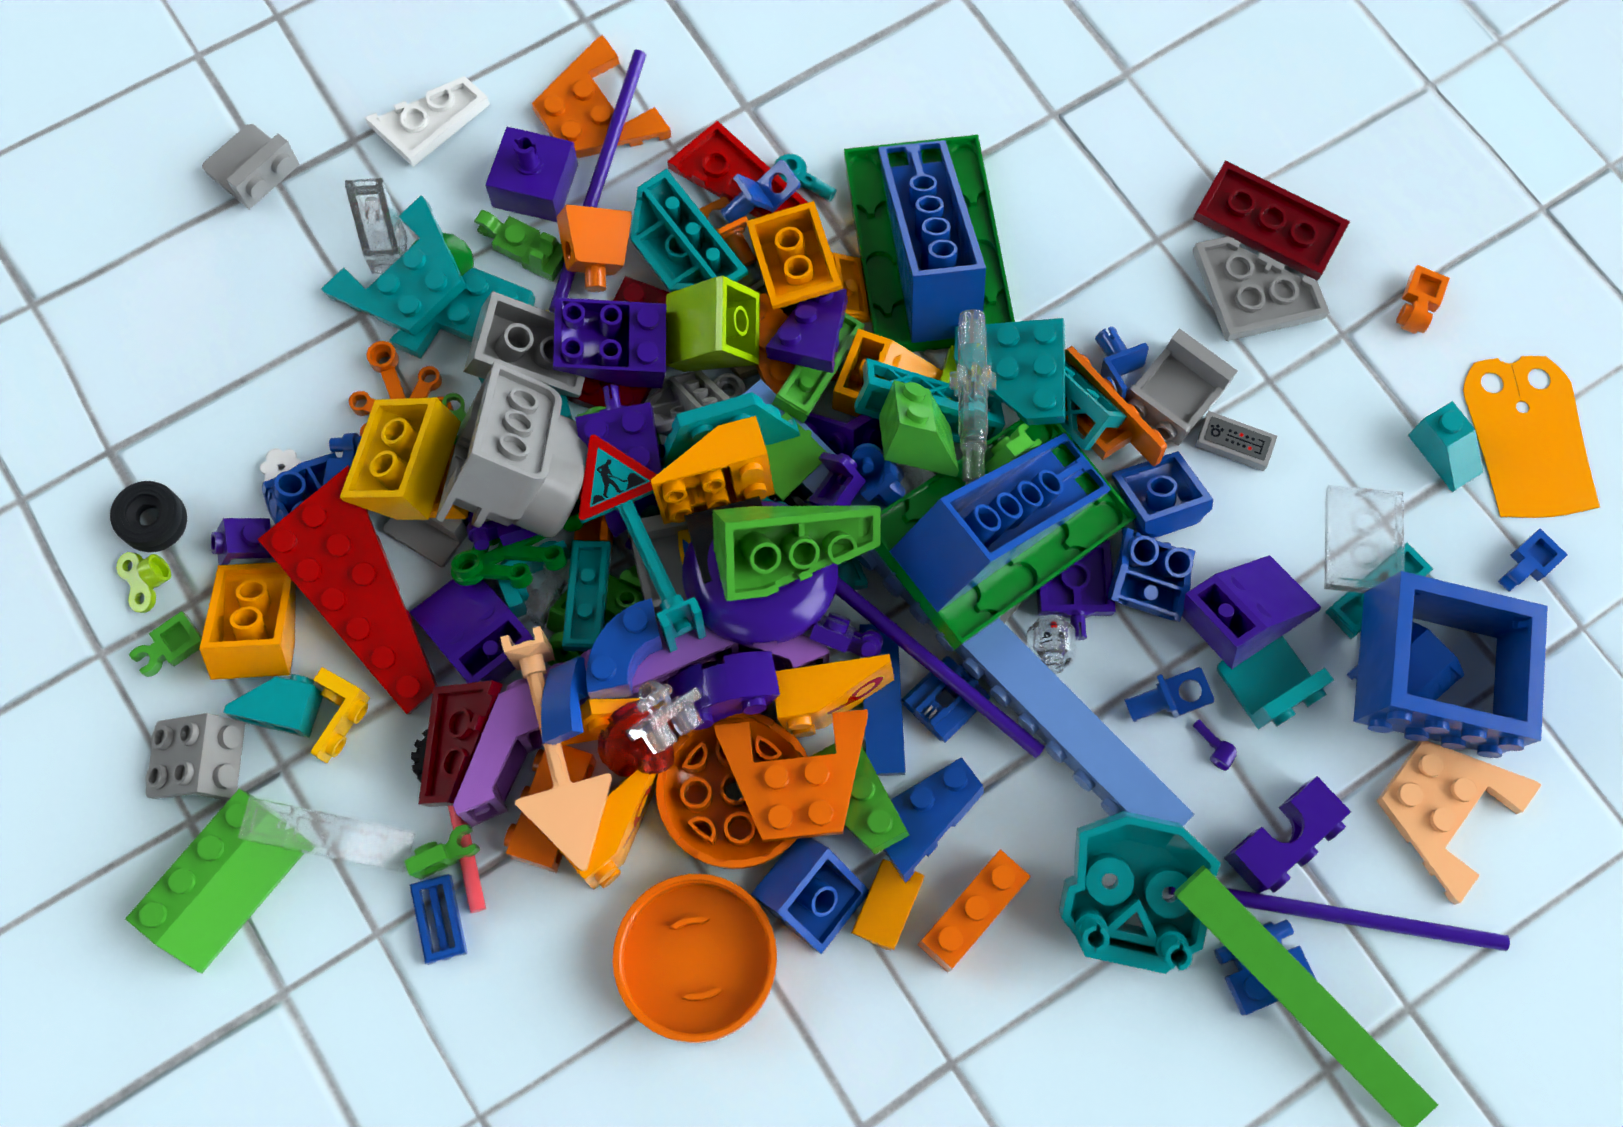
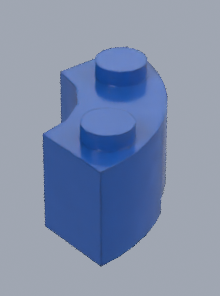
(621, 649)

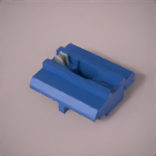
(940, 720)

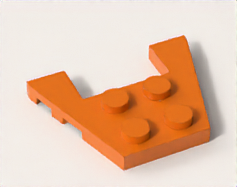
(579, 111)
(797, 794)

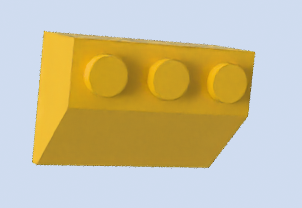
(402, 458)

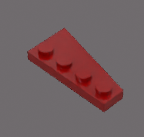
(716, 158)

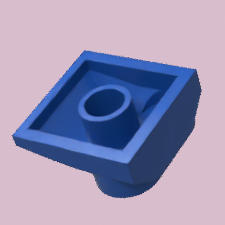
(1163, 495)

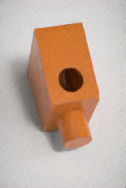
(594, 242)

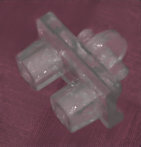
(654, 727)

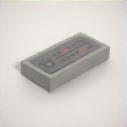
(1236, 441)

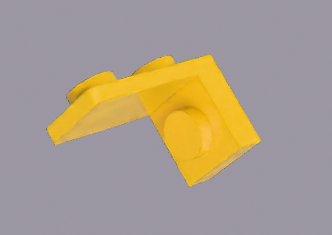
(350, 712)

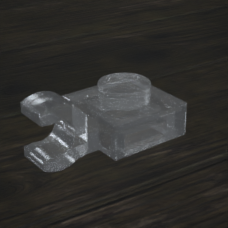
(545, 597)

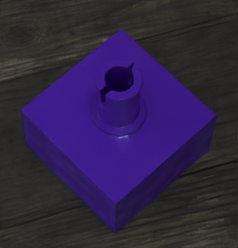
(532, 174)

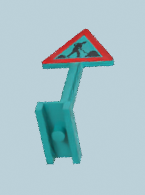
(615, 483)

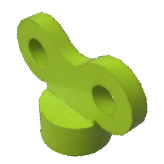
(143, 578)

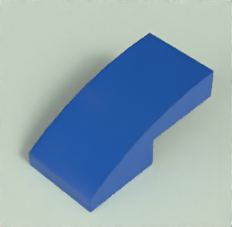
(560, 701)

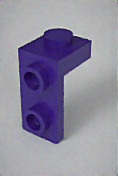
(845, 436)

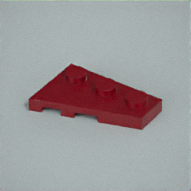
(453, 734)

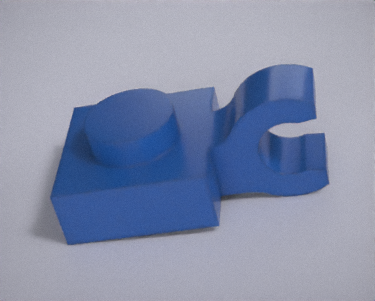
(1534, 557)

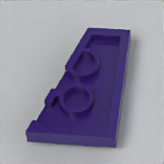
(811, 332)

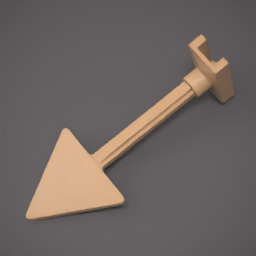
(568, 811)

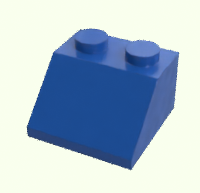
(811, 892)

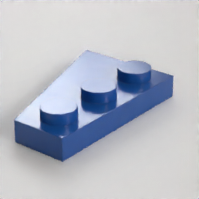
(930, 811)

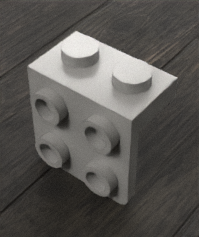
(251, 164)
(195, 757)

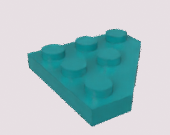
(1028, 367)

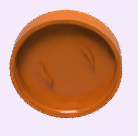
(695, 958)

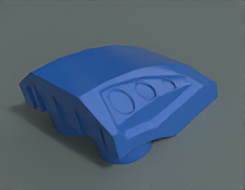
(294, 486)
(1151, 576)
(1431, 665)

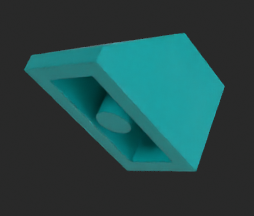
(1449, 445)
(279, 705)

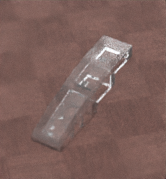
(326, 835)

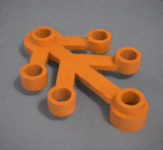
(422, 389)

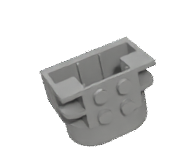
(516, 456)

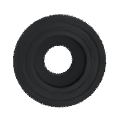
(136, 499)

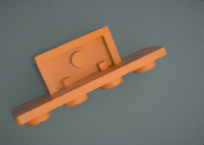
(1132, 430)

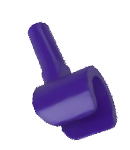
(1224, 751)

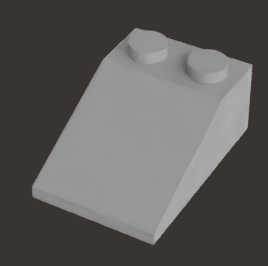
(518, 339)

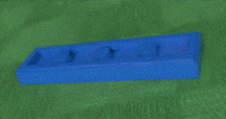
(885, 721)

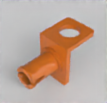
(732, 232)

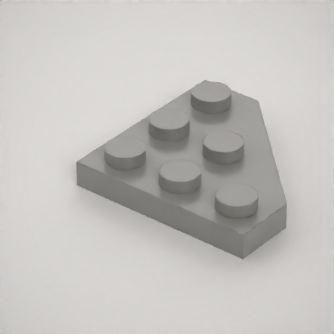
(1255, 291)

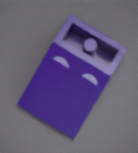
(611, 341)
(1247, 608)
(468, 629)

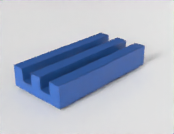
(446, 952)

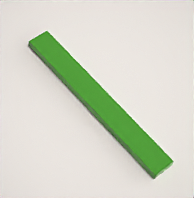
(1305, 998)

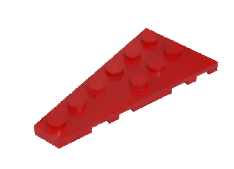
(345, 574)

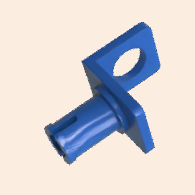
(760, 193)
(1119, 359)
(1167, 696)

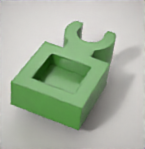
(172, 642)

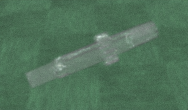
(972, 387)

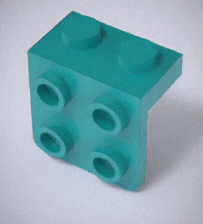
(1273, 683)

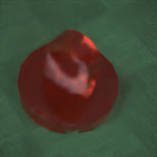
(628, 756)

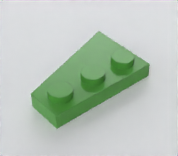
(870, 810)

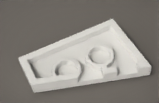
(428, 122)

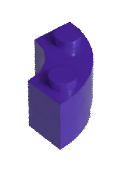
(738, 686)

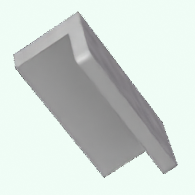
(430, 537)

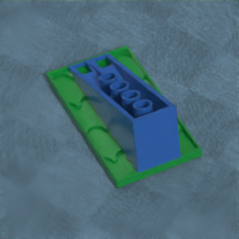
(926, 239)
(1001, 538)

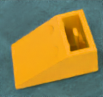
(879, 349)
(715, 471)

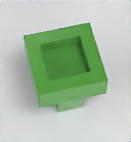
(544, 257)

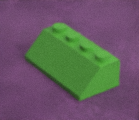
(211, 889)

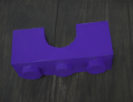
(1313, 816)

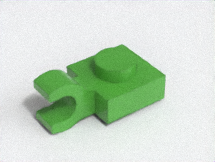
(510, 238)
(1011, 448)
(435, 857)

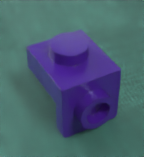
(841, 482)
(238, 539)

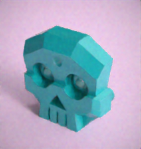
(1146, 859)

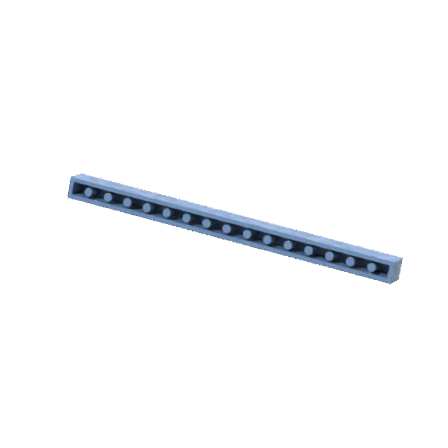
(1033, 693)

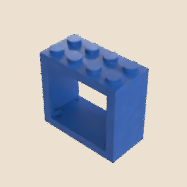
(1385, 657)

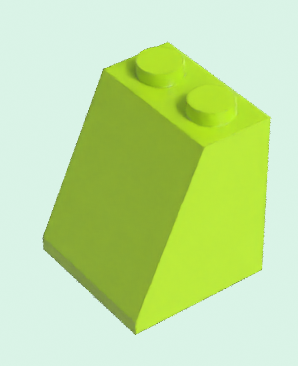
(712, 326)

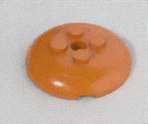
(695, 801)

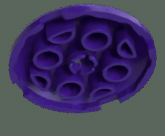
(760, 619)

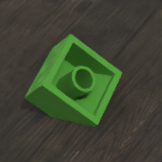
(916, 430)

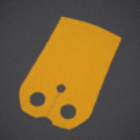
(1533, 456)

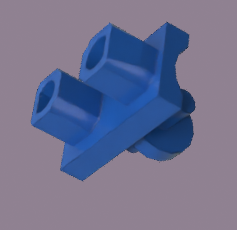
(881, 476)

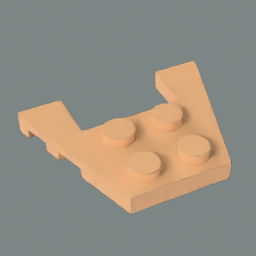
(1434, 797)

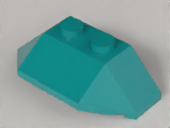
(678, 237)

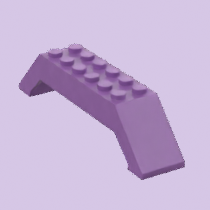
(515, 732)

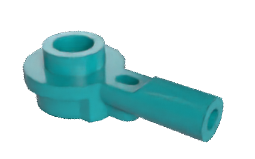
(806, 180)

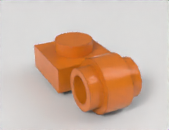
(1425, 292)

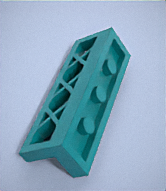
(875, 391)
(1093, 403)

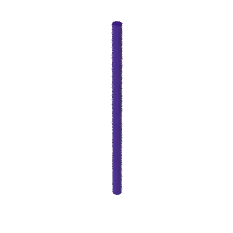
(605, 157)
(939, 669)
(1369, 920)

